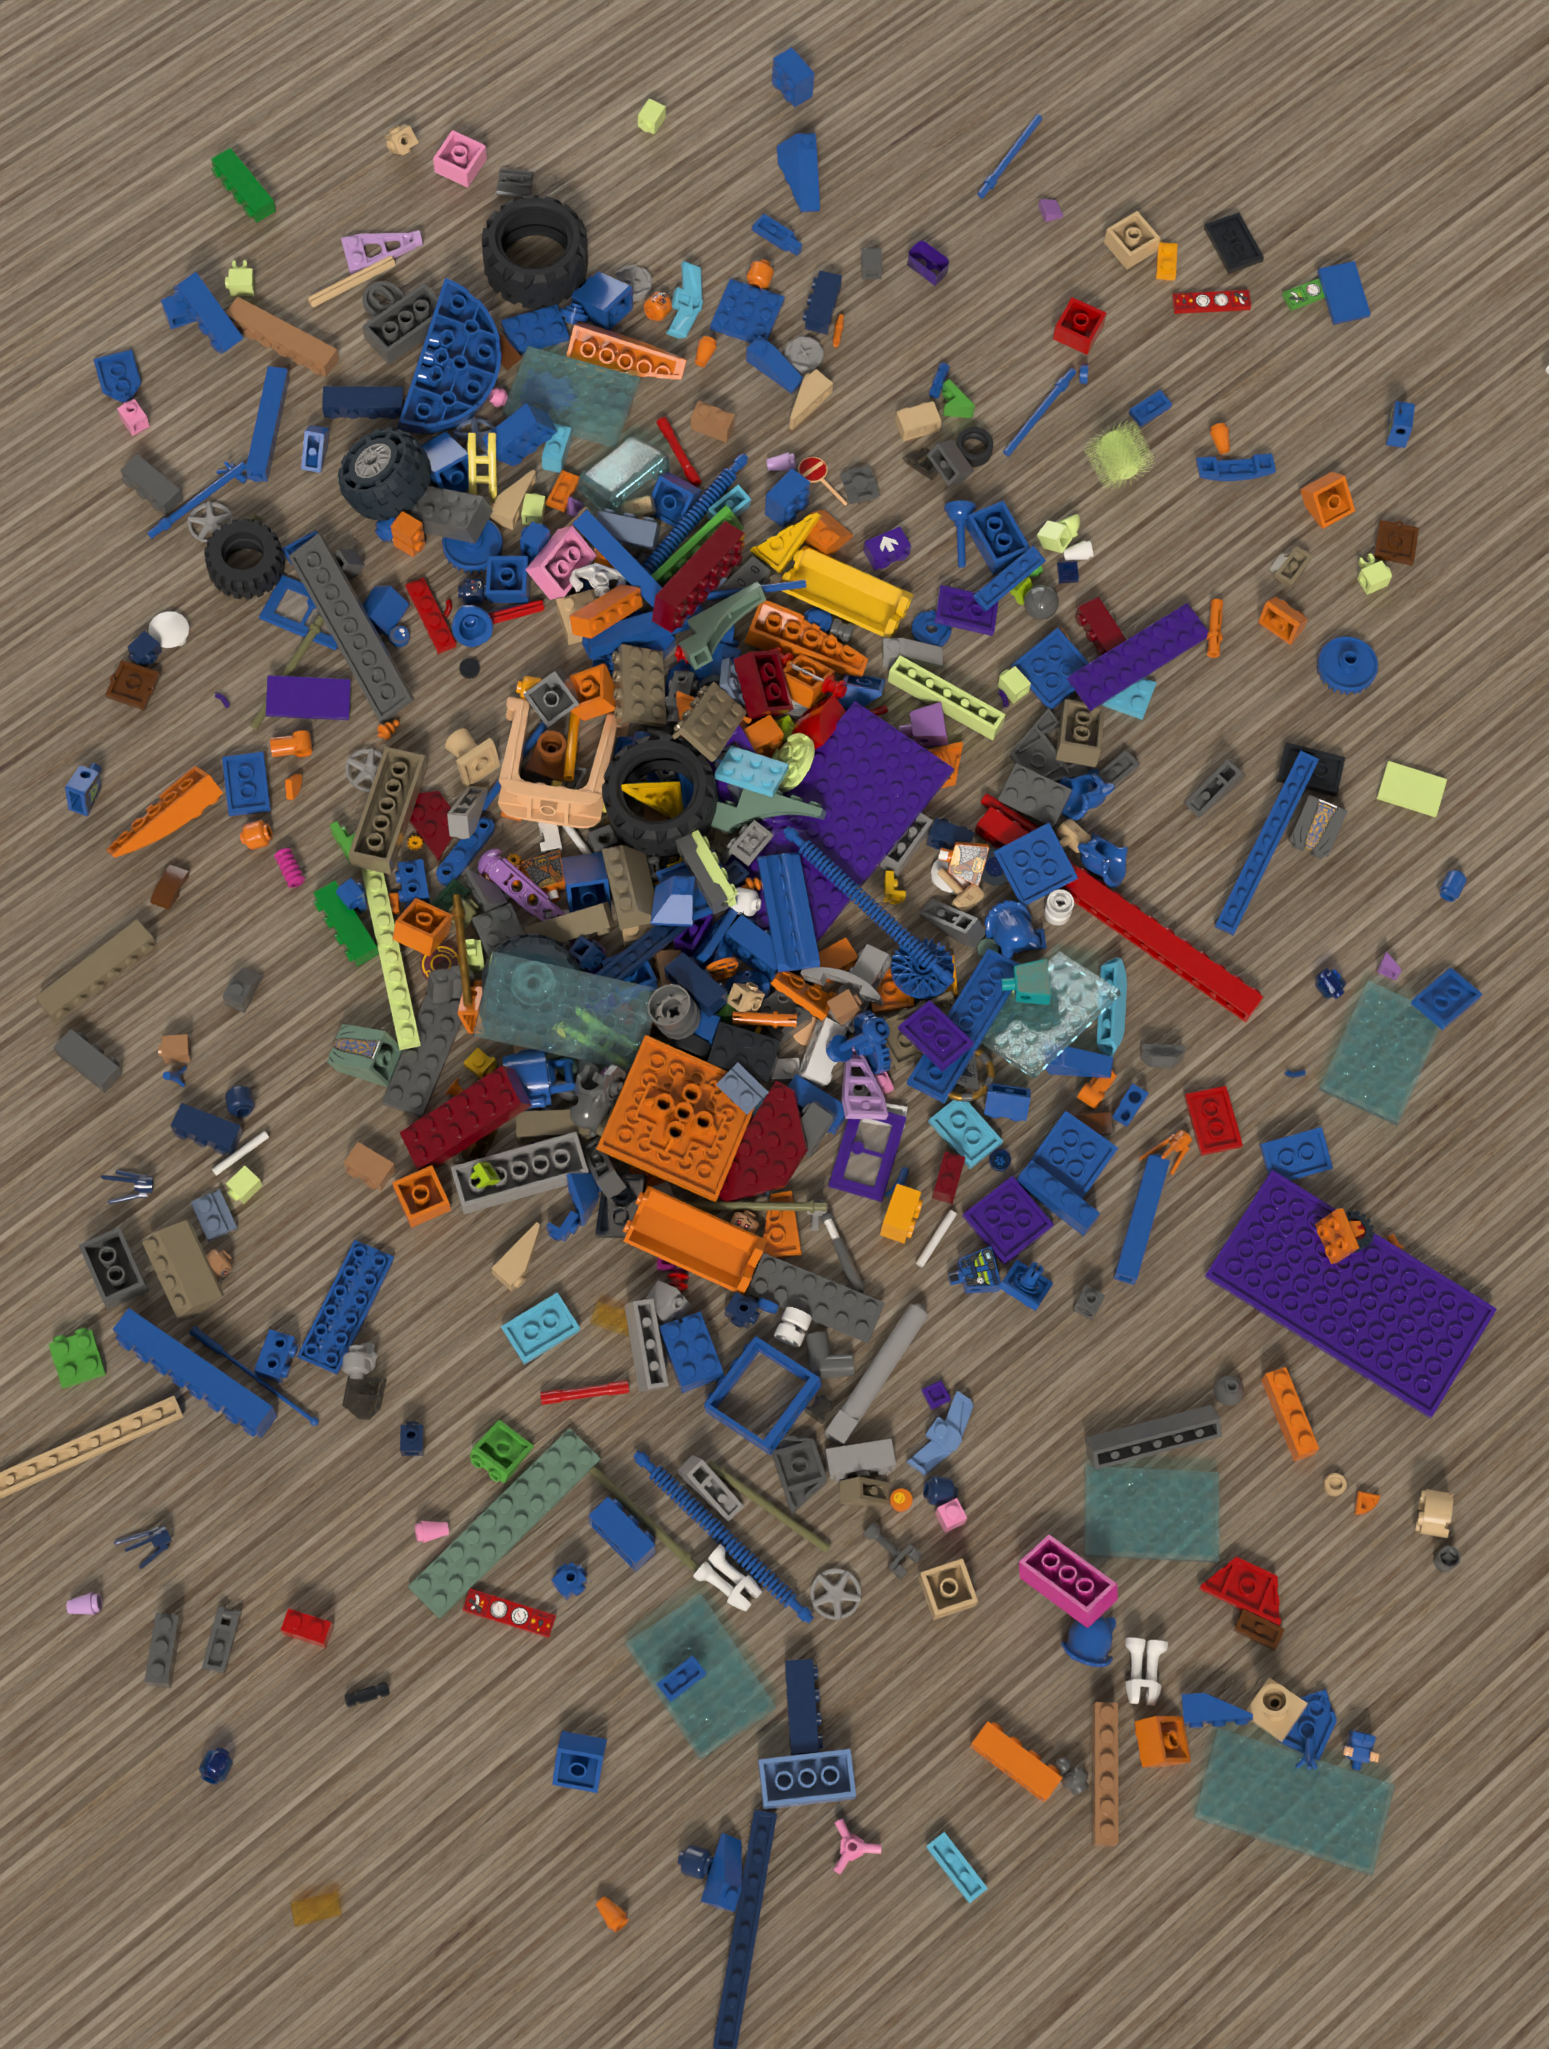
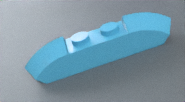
(1112, 1021)

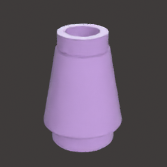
(782, 462)
(86, 1604)

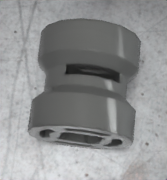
(841, 630)
(1449, 1555)

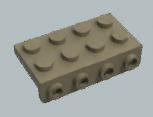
(639, 686)
(710, 721)
(902, 1050)

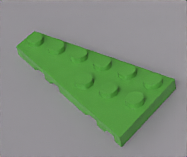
(677, 560)

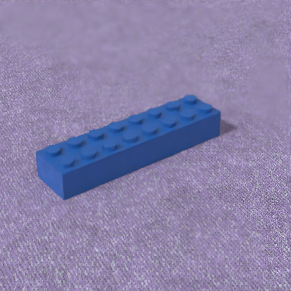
(195, 1373)

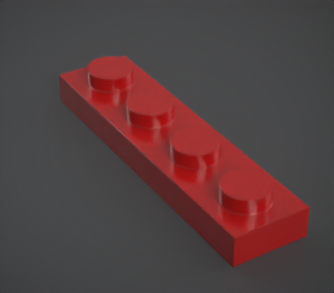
(430, 615)

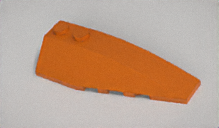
(788, 630)

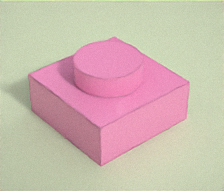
(884, 1082)

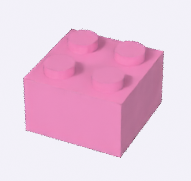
(460, 158)

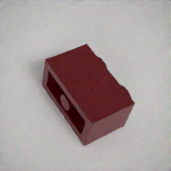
(948, 1177)

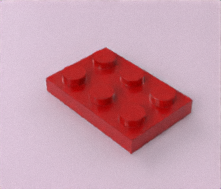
(1213, 1120)

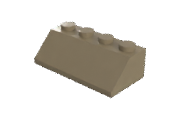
(629, 885)
(183, 1269)

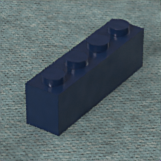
(362, 402)
(802, 1707)

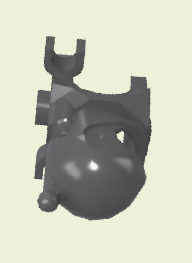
(593, 1100)

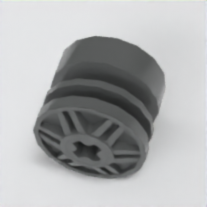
(674, 1011)

